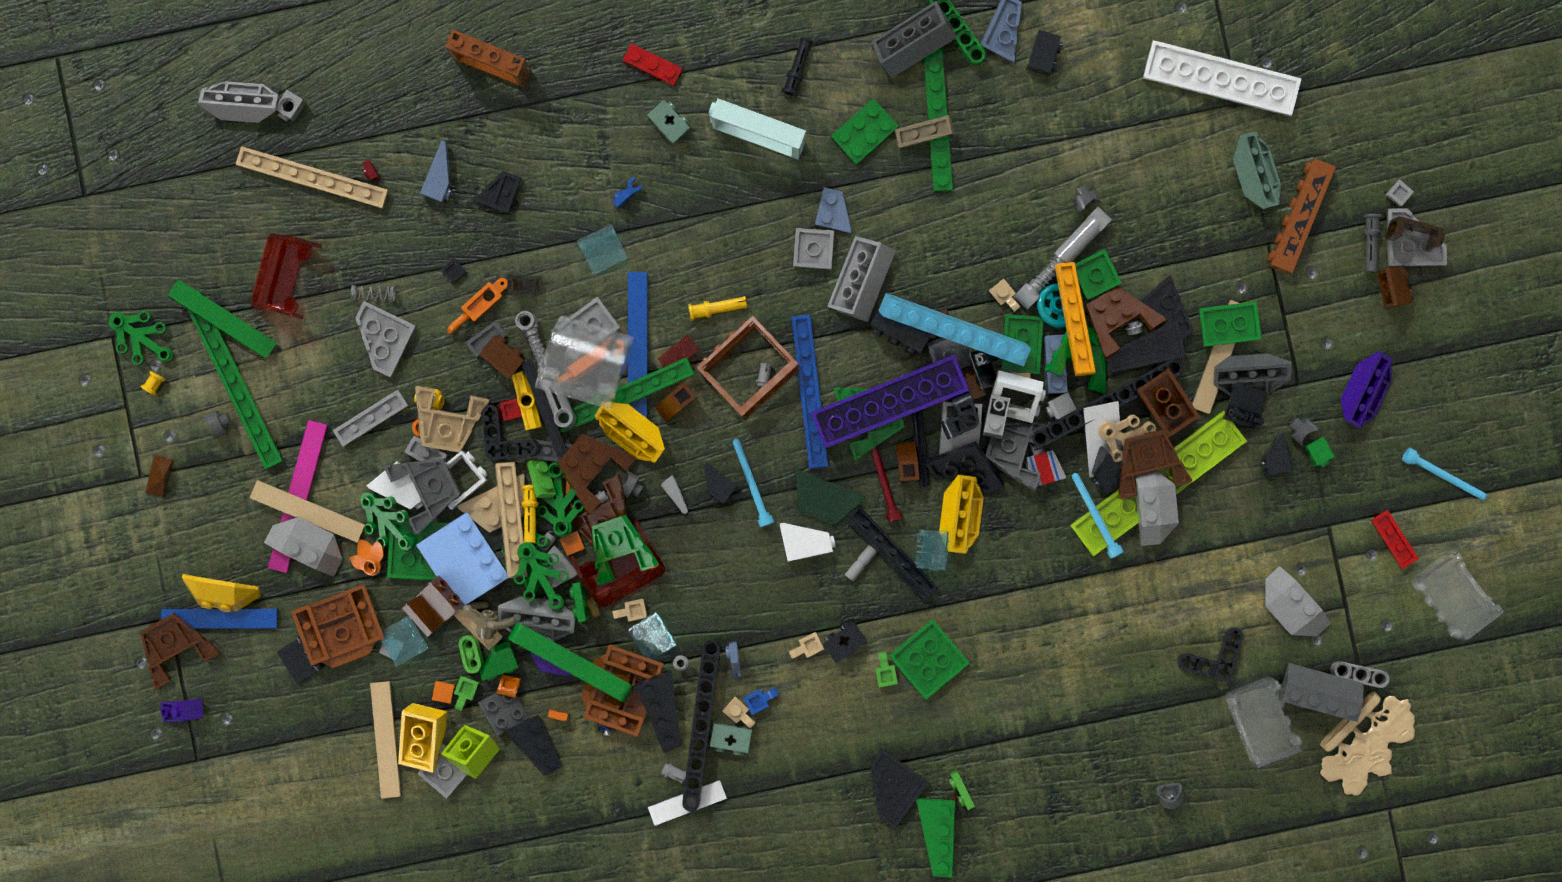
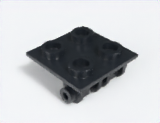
(983, 368)
(1245, 406)
(297, 661)

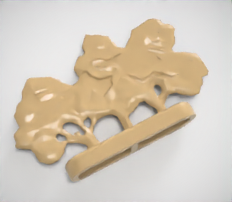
(1368, 749)

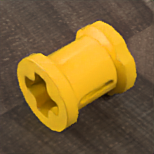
(153, 383)

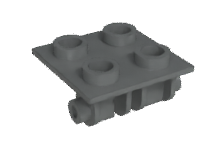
(502, 712)

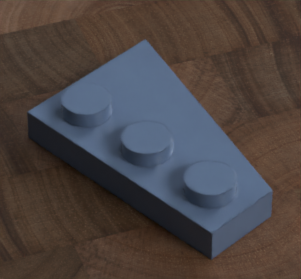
(1002, 31)

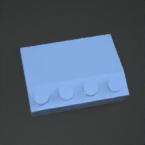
(463, 559)

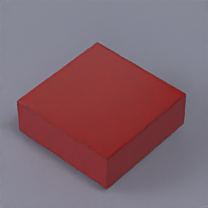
(510, 410)

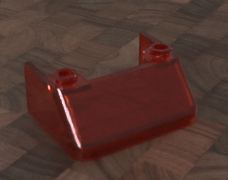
(279, 273)
(625, 571)

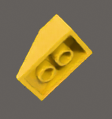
(421, 736)

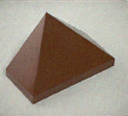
(159, 476)

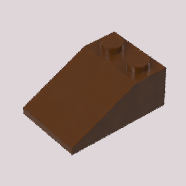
(1167, 403)

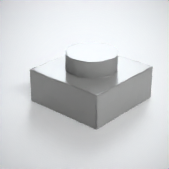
(1399, 193)

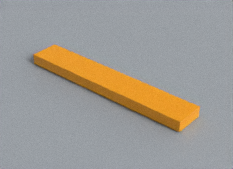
(1075, 319)

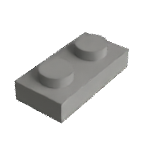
(423, 453)

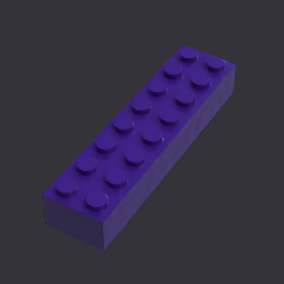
(889, 401)

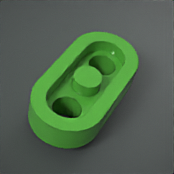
(470, 654)

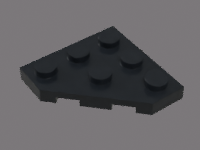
(966, 461)
(894, 787)

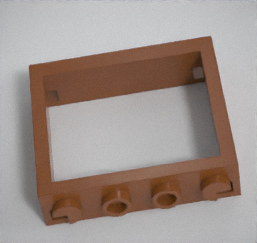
(488, 58)
(769, 388)

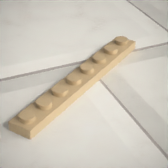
(312, 177)

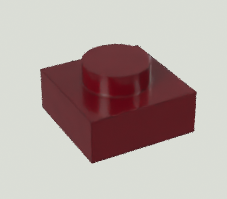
(370, 171)

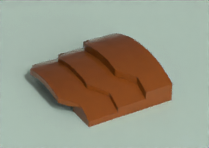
(338, 627)
(610, 711)

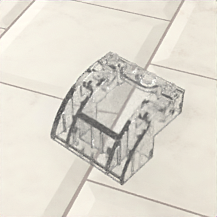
(584, 362)

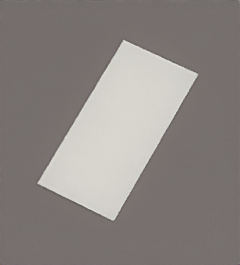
(1099, 415)

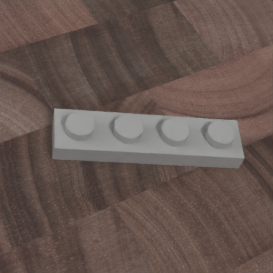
(370, 418)

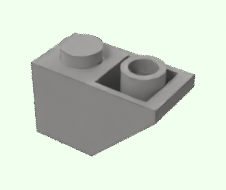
(1060, 406)
(996, 416)

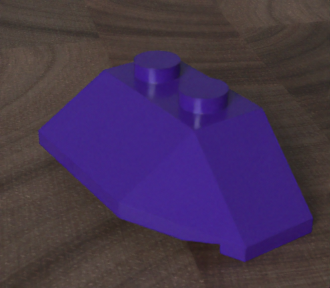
(1367, 389)

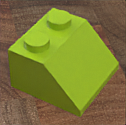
(470, 751)

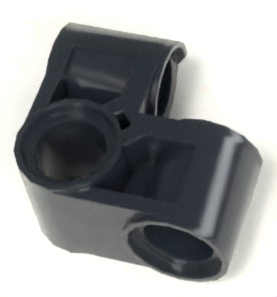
(964, 407)

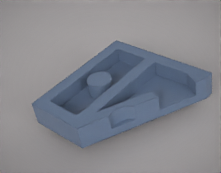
(833, 211)
(733, 655)

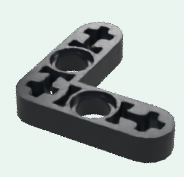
(498, 441)
(1215, 666)

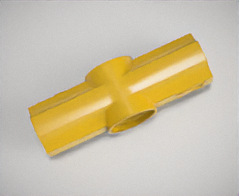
(529, 413)

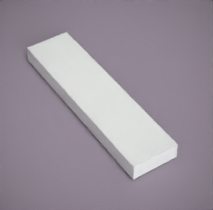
(673, 807)

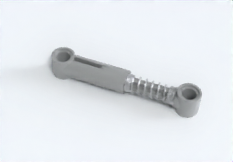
(1064, 254)
(532, 334)

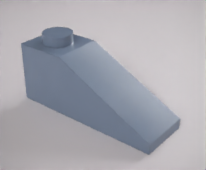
(438, 180)

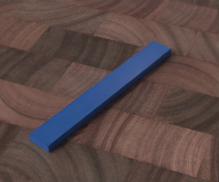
(637, 328)
(808, 388)

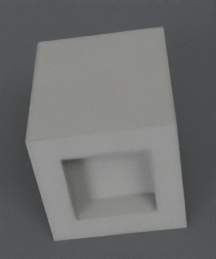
(289, 97)

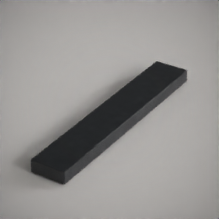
(891, 553)

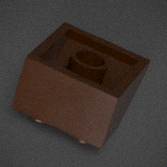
(1394, 286)
(502, 356)

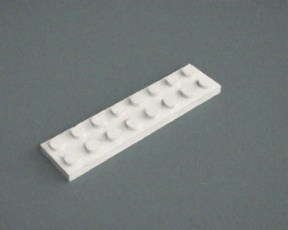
(1222, 78)

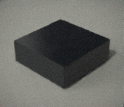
(453, 271)

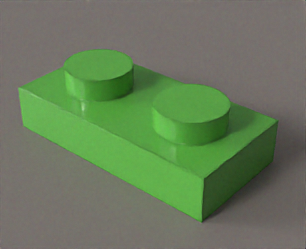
(540, 479)
(957, 783)

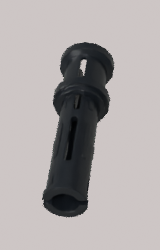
(794, 78)

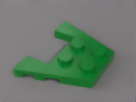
(1098, 380)
(876, 435)
(616, 539)

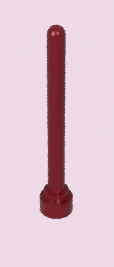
(893, 512)

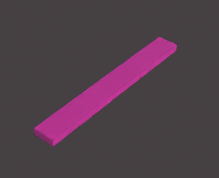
(301, 480)

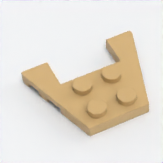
(443, 428)

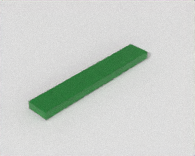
(222, 319)

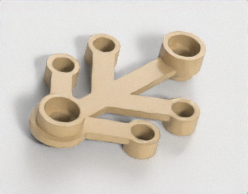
(1115, 434)

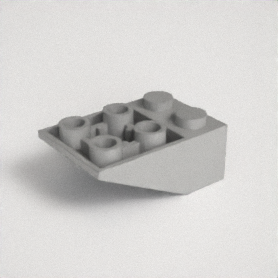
(968, 437)

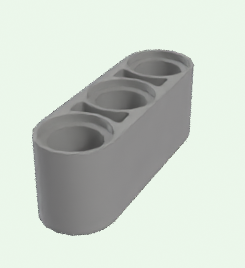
(1369, 674)

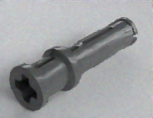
(1372, 232)

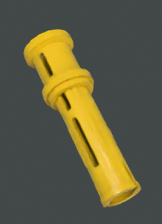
(707, 309)
(529, 504)

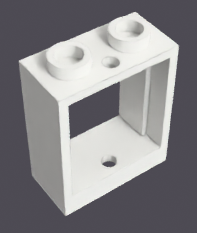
(1024, 385)
(480, 472)

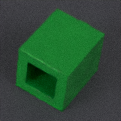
(1319, 452)

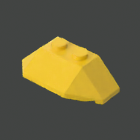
(631, 431)
(962, 513)
(220, 594)

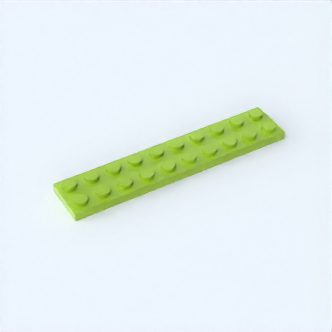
(1198, 454)

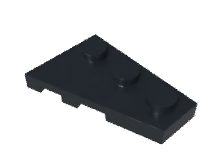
(1166, 302)
(535, 743)

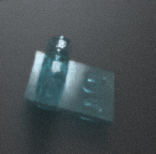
(602, 249)
(933, 549)
(652, 636)
(403, 641)

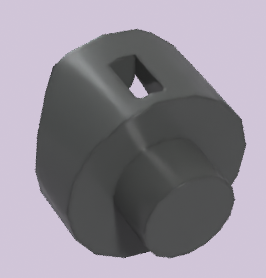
(1085, 197)
(218, 423)
(1301, 429)
(631, 485)
(1171, 795)

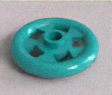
(1044, 312)

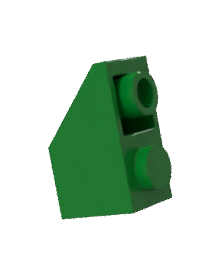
(499, 661)

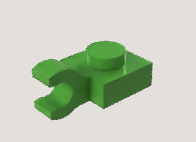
(886, 673)
(465, 690)

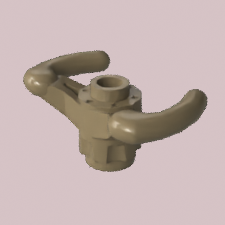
(485, 621)

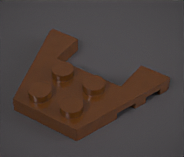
(1113, 312)
(1146, 454)
(585, 461)
(604, 512)
(168, 639)

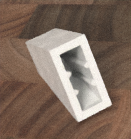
(401, 489)
(805, 542)

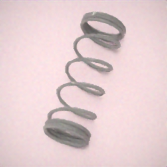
(391, 295)

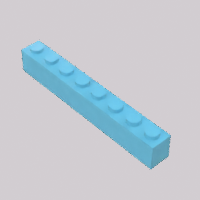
(954, 329)

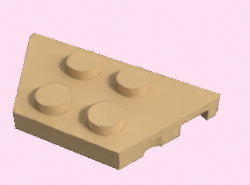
(485, 507)

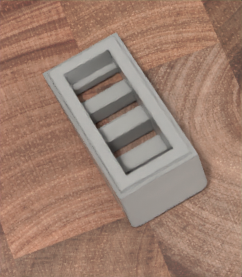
(672, 489)

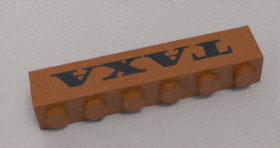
(1301, 216)

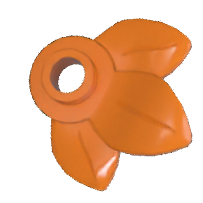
(366, 555)

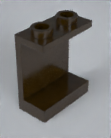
(1398, 224)

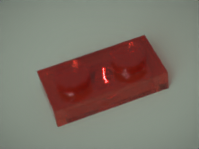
(679, 351)

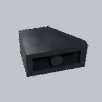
(1276, 457)
(1105, 471)
(718, 485)

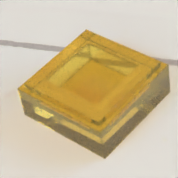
(593, 606)

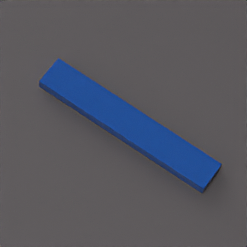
(218, 619)

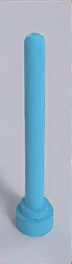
(1412, 457)
(764, 517)
(1113, 548)

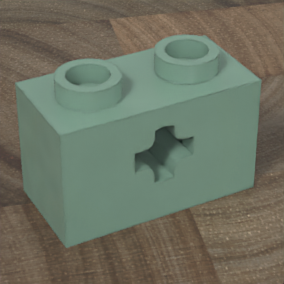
(671, 132)
(722, 731)

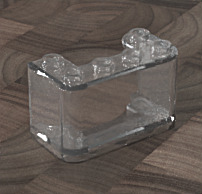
(1456, 596)
(1262, 722)

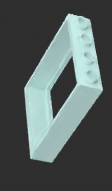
(757, 128)

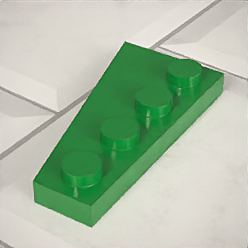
(939, 831)

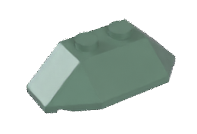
(1257, 171)

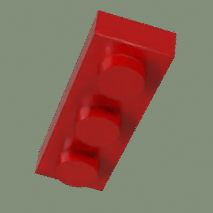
(652, 64)
(1394, 539)

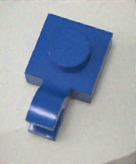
(622, 197)
(758, 700)

